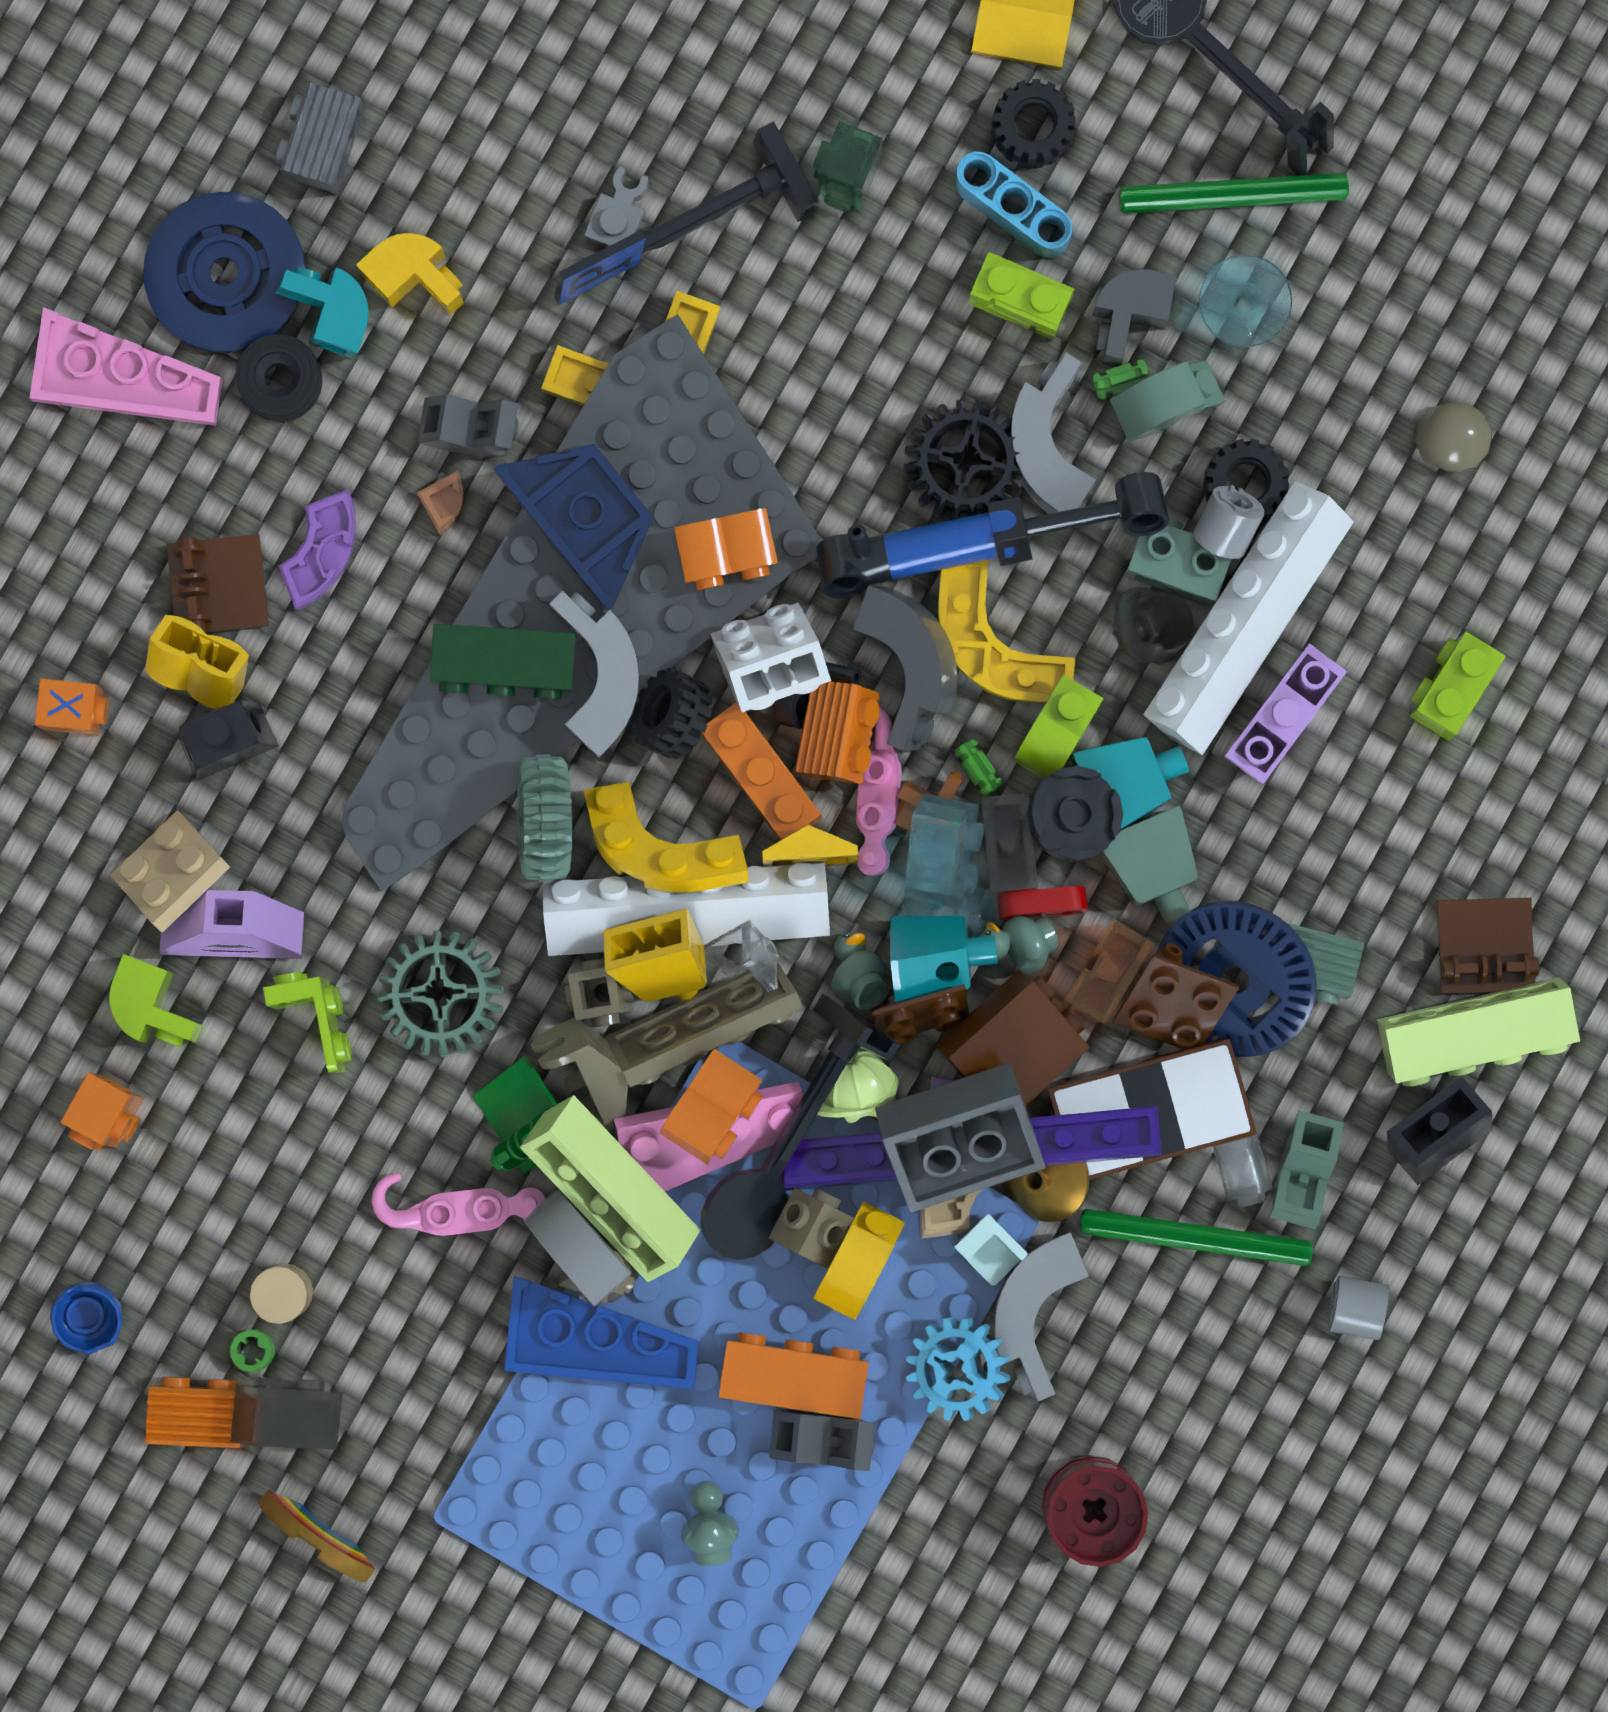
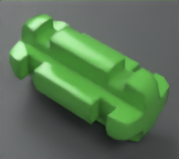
(1119, 378)
(978, 767)

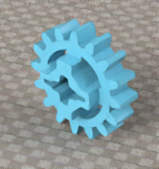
(946, 1385)

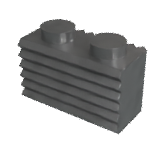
(320, 137)

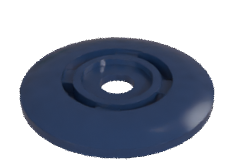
(181, 263)
(1271, 958)

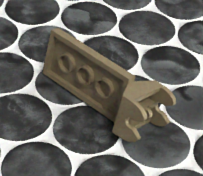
(661, 1040)

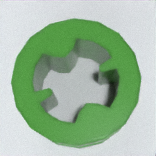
(240, 1359)

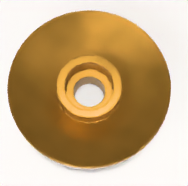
(1059, 1196)

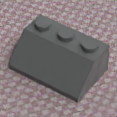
(959, 1137)

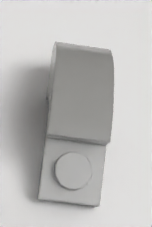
(1045, 473)
(616, 689)
(576, 1247)
(1022, 1294)

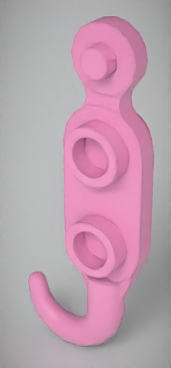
(878, 800)
(455, 1211)

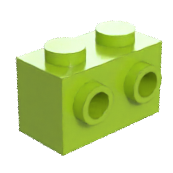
(1457, 685)

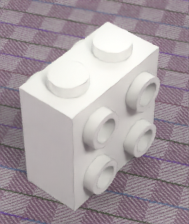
(770, 657)

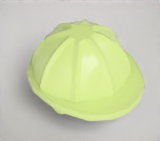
(860, 1089)

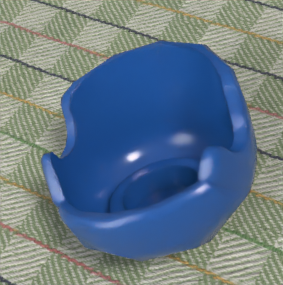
(86, 1317)

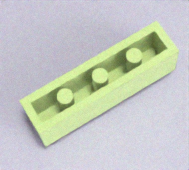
(1478, 1032)
(610, 1188)

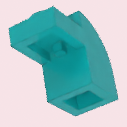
(340, 303)

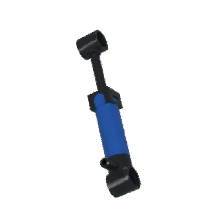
(855, 561)

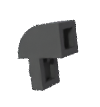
(1134, 298)
(468, 426)
(822, 1440)

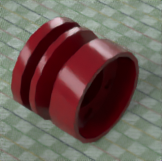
(1094, 1538)

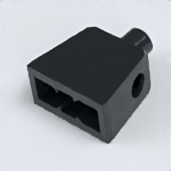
(226, 738)

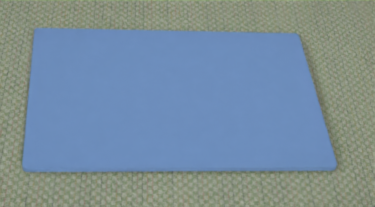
(598, 1475)

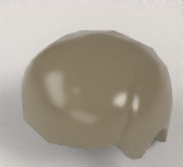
(1453, 436)

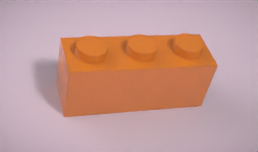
(760, 773)
(794, 1376)

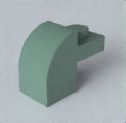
(1166, 399)
(1305, 1169)

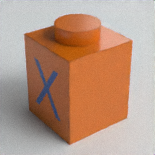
(71, 707)

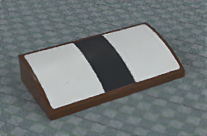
(1195, 1094)

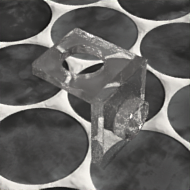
(757, 952)

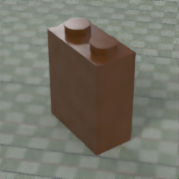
(1019, 1028)

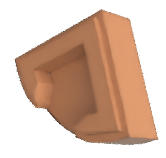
(444, 501)

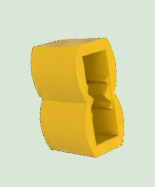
(195, 662)

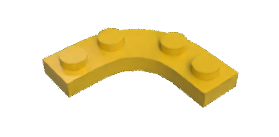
(576, 375)
(979, 652)
(659, 863)

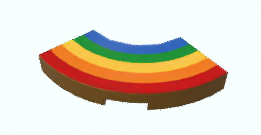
(300, 1523)

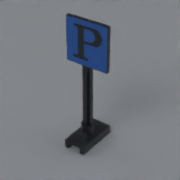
(780, 174)

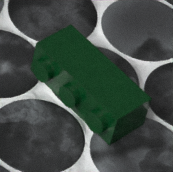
(502, 660)

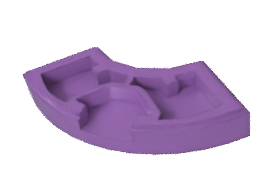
(324, 550)

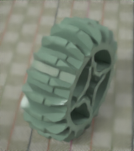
(544, 818)
(480, 991)

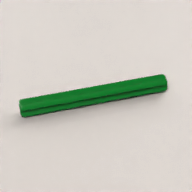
(1233, 193)
(1196, 1237)

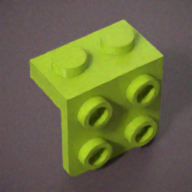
(297, 989)

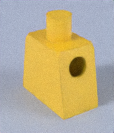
(657, 957)

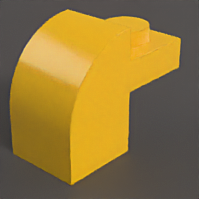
(405, 261)
(859, 1260)

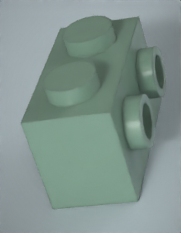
(1178, 565)

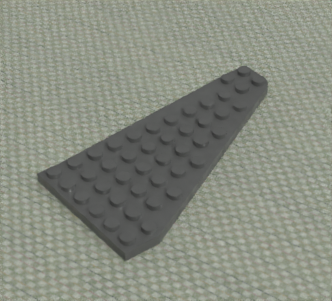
(688, 461)

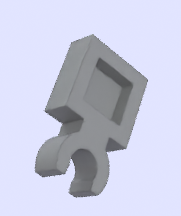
(617, 216)

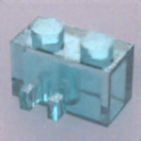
(942, 851)

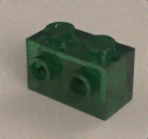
(847, 167)

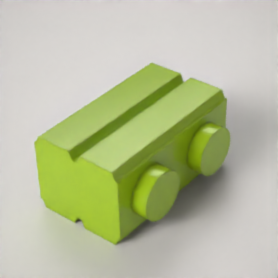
(1021, 295)

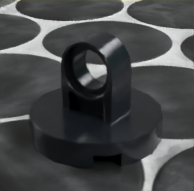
(1074, 814)

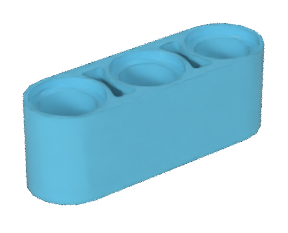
(1003, 184)

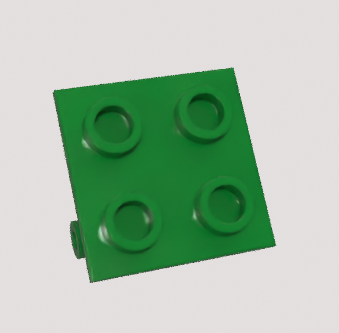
(513, 1108)

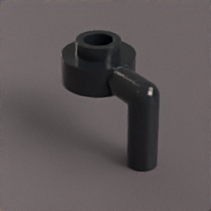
(791, 709)

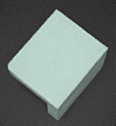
(990, 1250)

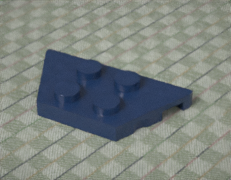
(583, 512)

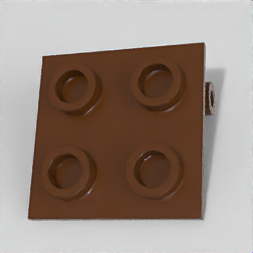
(218, 582)
(1485, 945)
(1174, 1001)
(906, 1019)

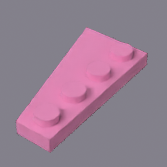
(104, 373)
(674, 1166)

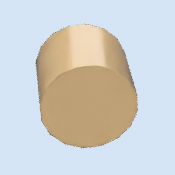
(281, 1293)

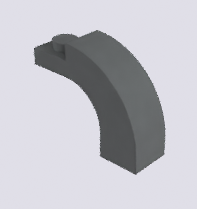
(925, 658)

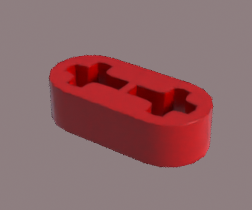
(1043, 902)

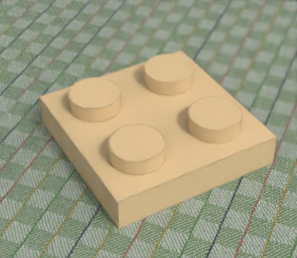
(170, 871)

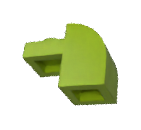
(1058, 728)
(136, 1004)

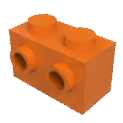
(102, 1113)

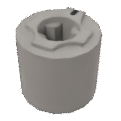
(1228, 522)
(1358, 1307)

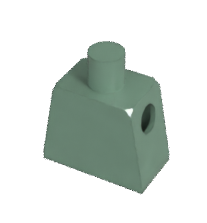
(1154, 863)

